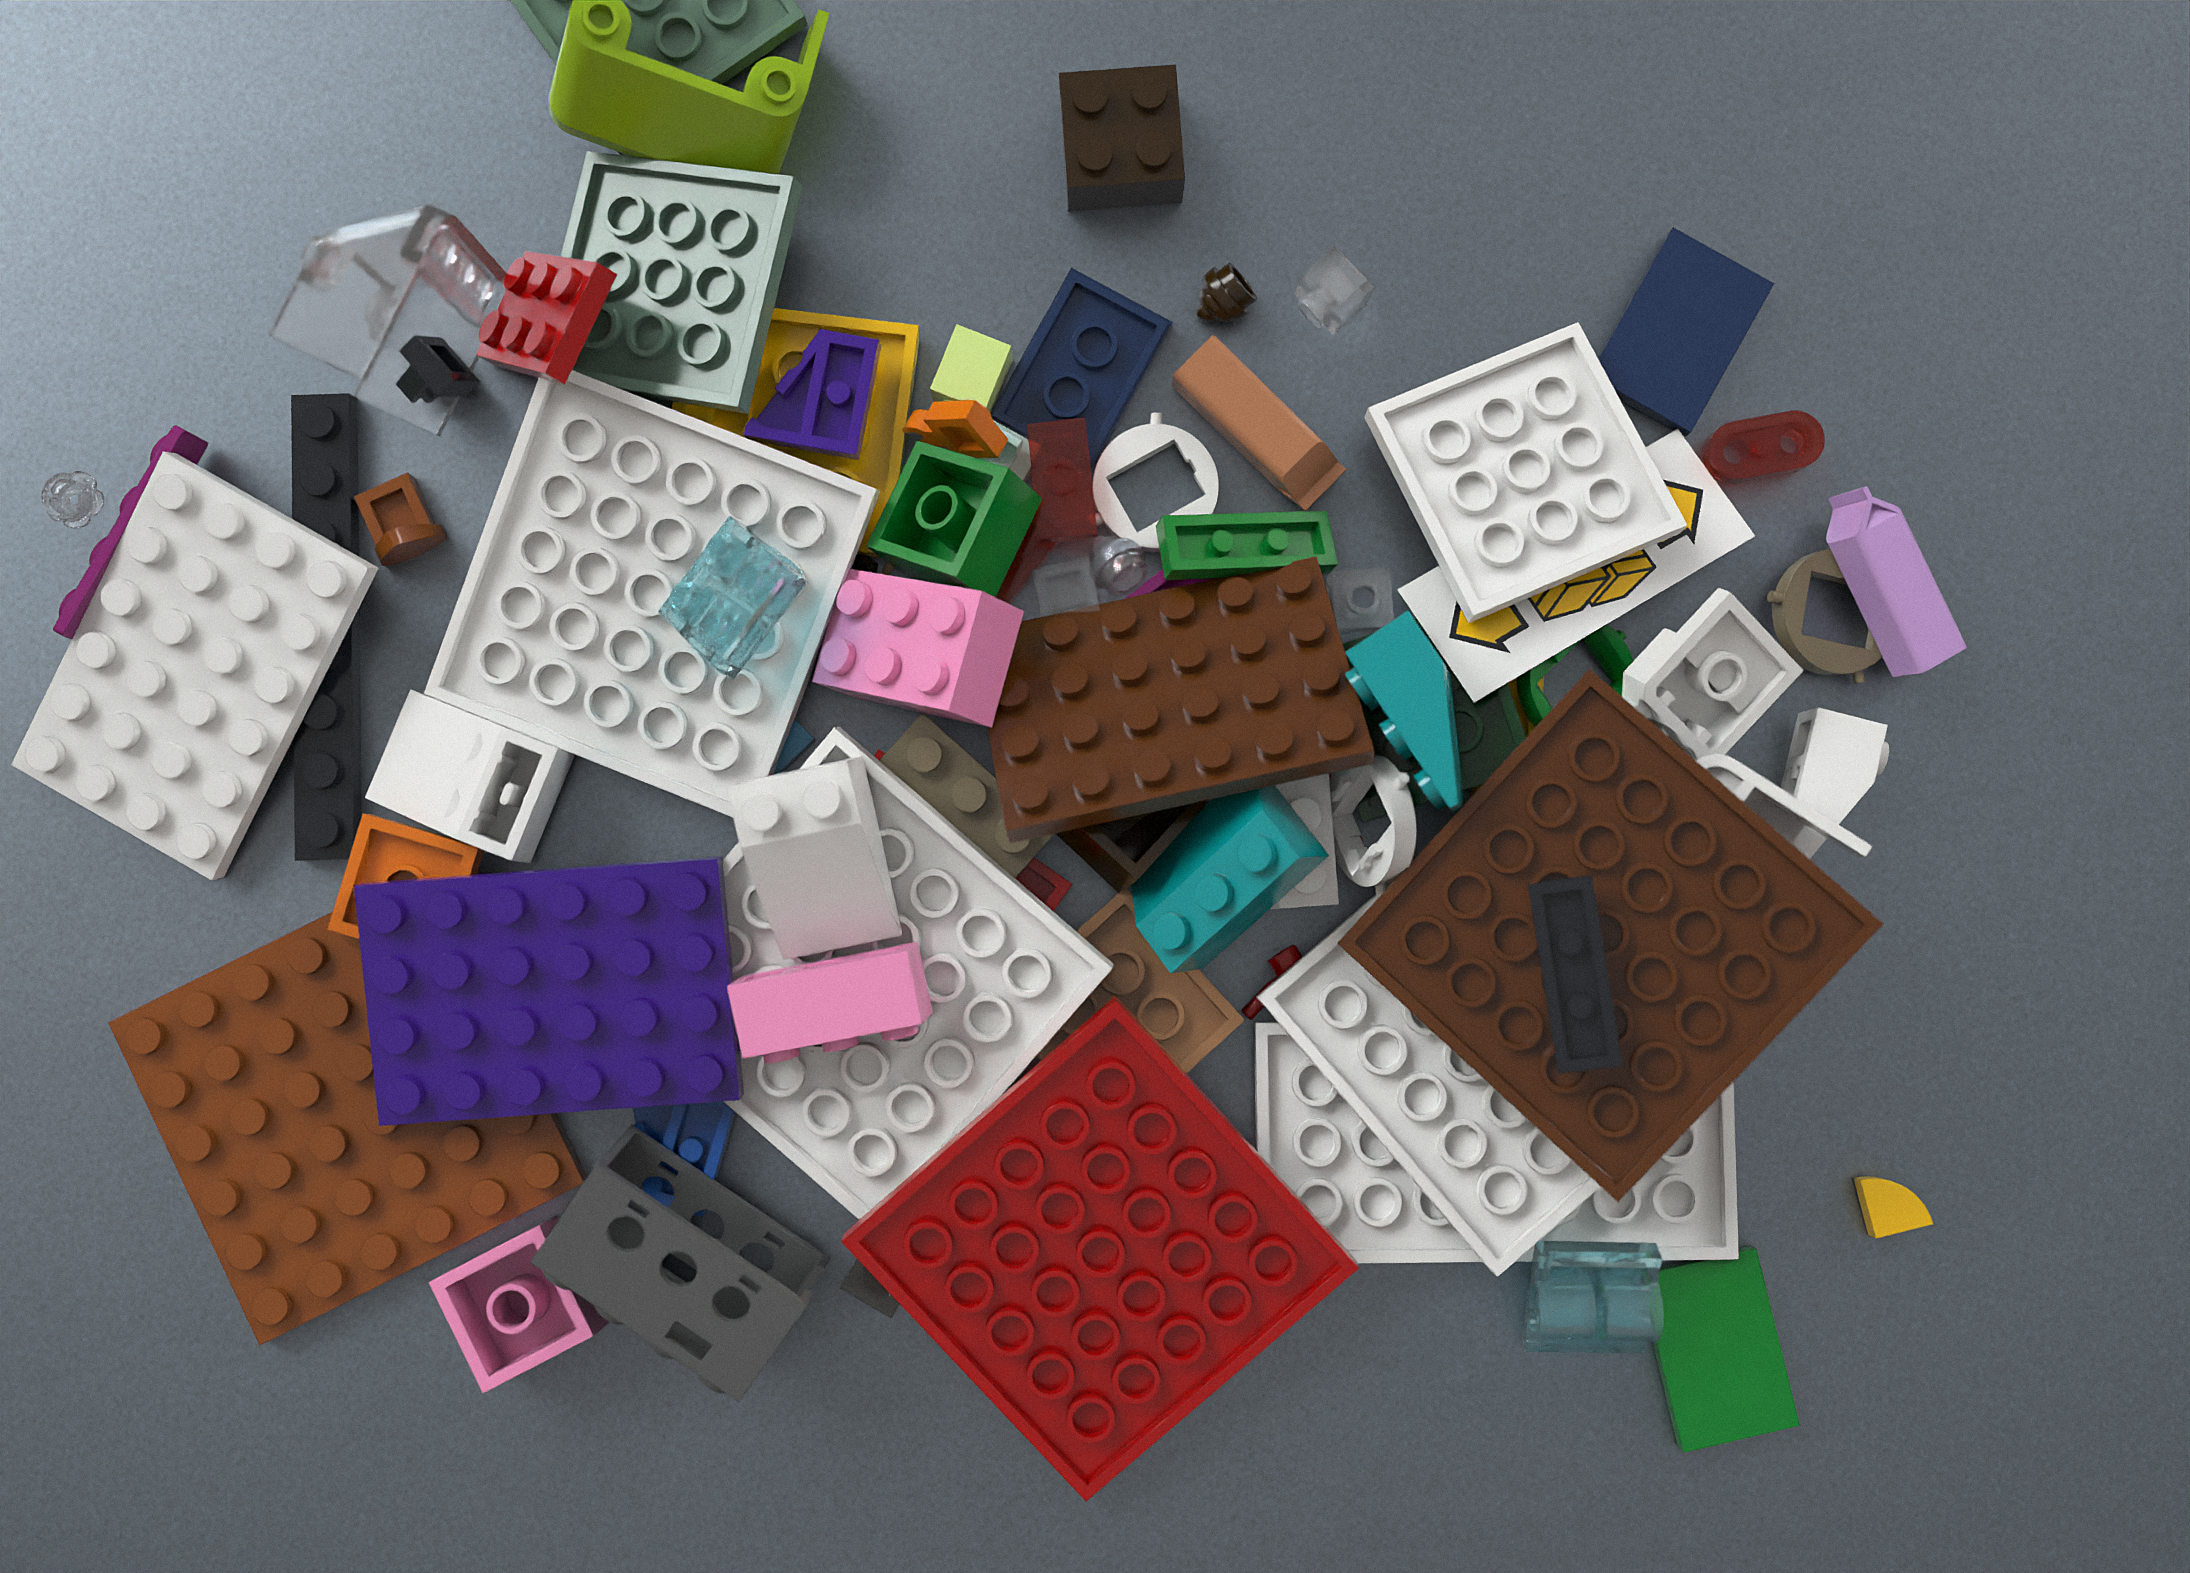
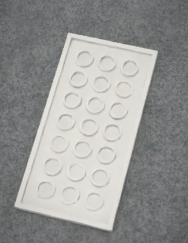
(1385, 1218)

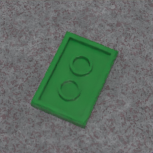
(1721, 1353)

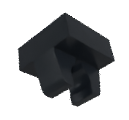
(434, 371)

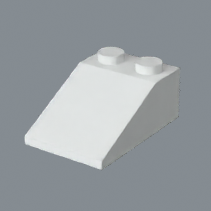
(816, 857)

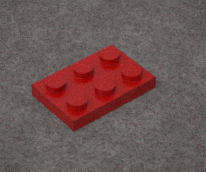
(544, 315)

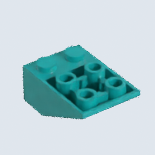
(1415, 690)

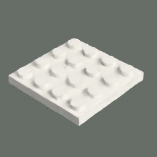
(1524, 471)

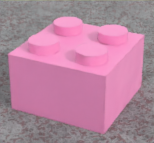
(510, 1312)

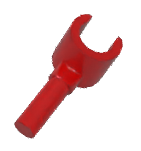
(1279, 963)

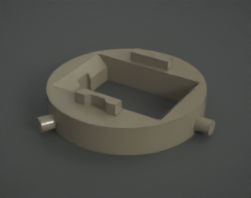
(1788, 613)

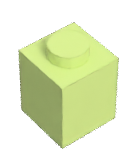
(972, 368)

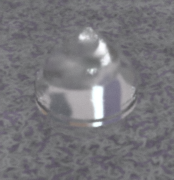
(1117, 564)

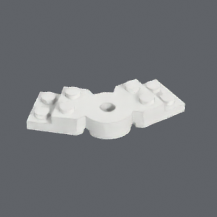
(1709, 677)

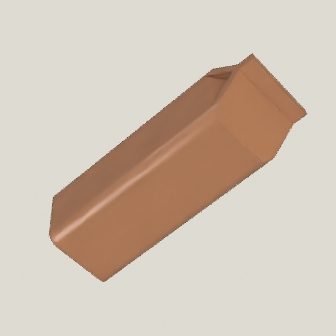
(1257, 423)

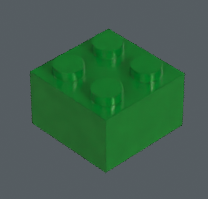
(954, 520)

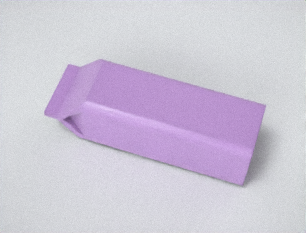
(1891, 583)

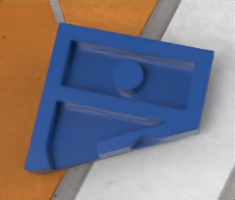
(691, 1131)

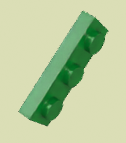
(1242, 543)

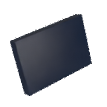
(1681, 330)
(1083, 362)

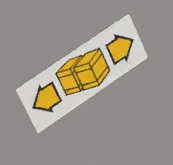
(1533, 630)

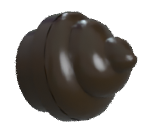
(1225, 295)

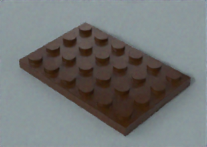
(1174, 701)

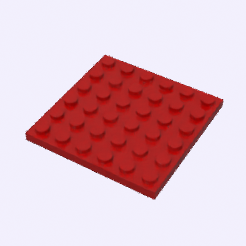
(1100, 1249)

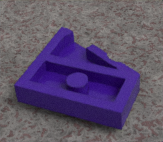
(823, 399)

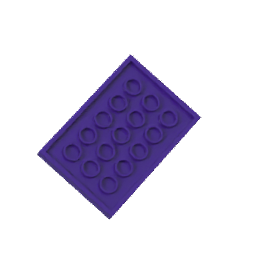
(549, 991)

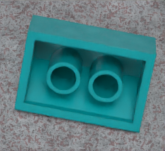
(1222, 876)

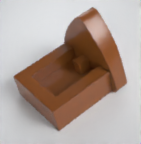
(399, 520)

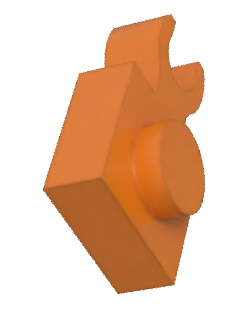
(959, 427)

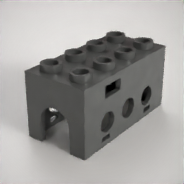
(614, 1249)

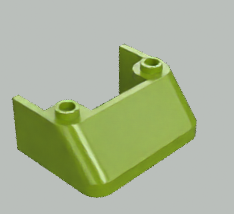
(669, 113)

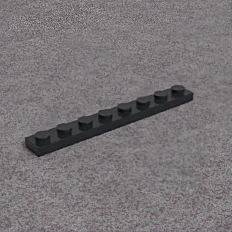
(330, 733)

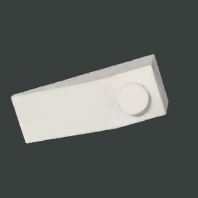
(1832, 766)

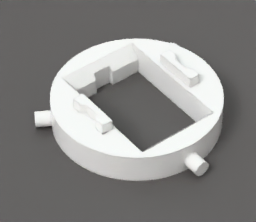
(1134, 447)
(1396, 847)

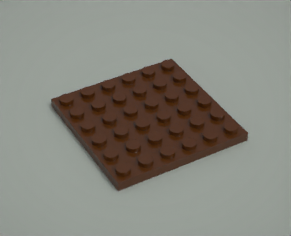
(1701, 913)

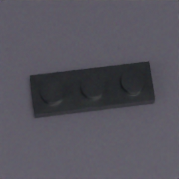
(1575, 974)

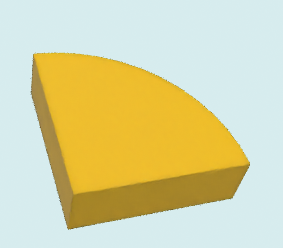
(1889, 1207)

